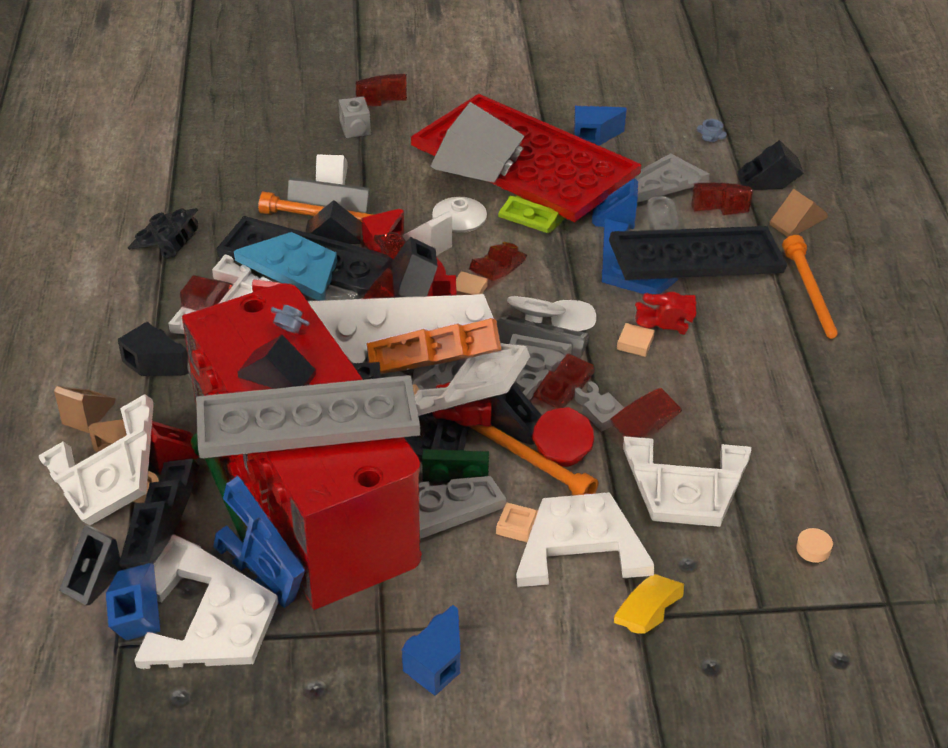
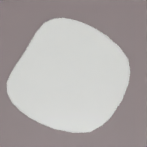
(577, 316)

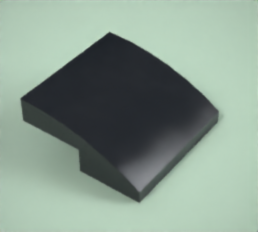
(438, 435)

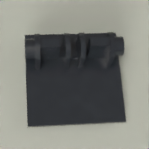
(167, 231)

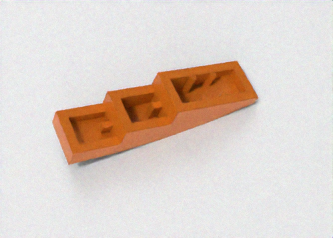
(435, 346)

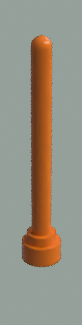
(270, 203)
(795, 249)
(577, 483)

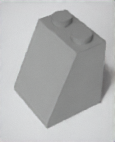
(478, 146)

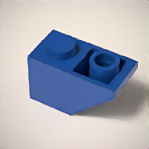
(599, 123)
(133, 602)
(435, 653)

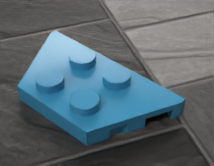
(292, 261)

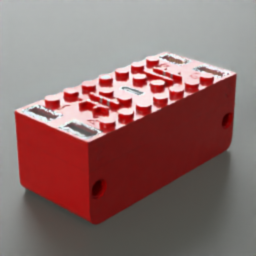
(336, 506)

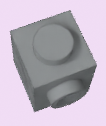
(354, 117)

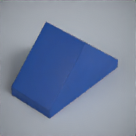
(618, 206)

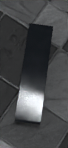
(160, 514)

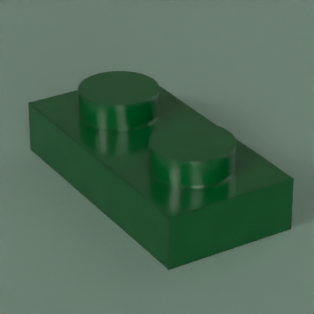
(453, 464)

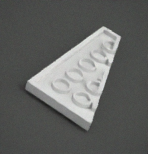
(368, 320)

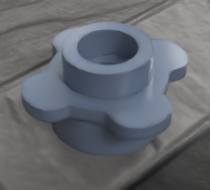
(712, 130)
(289, 318)

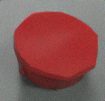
(563, 436)

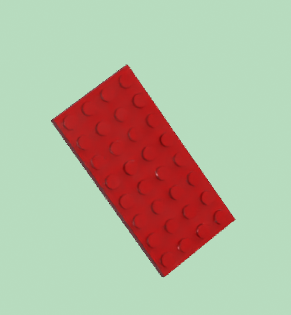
(553, 166)

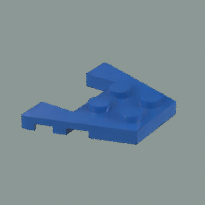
(611, 270)
(263, 547)

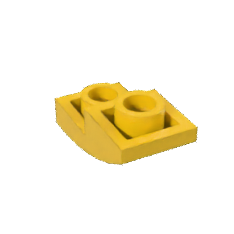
(647, 603)

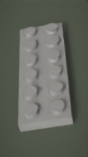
(306, 416)

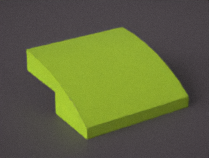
(530, 214)

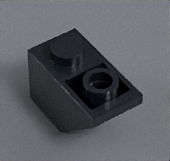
(771, 169)
(414, 269)
(153, 352)

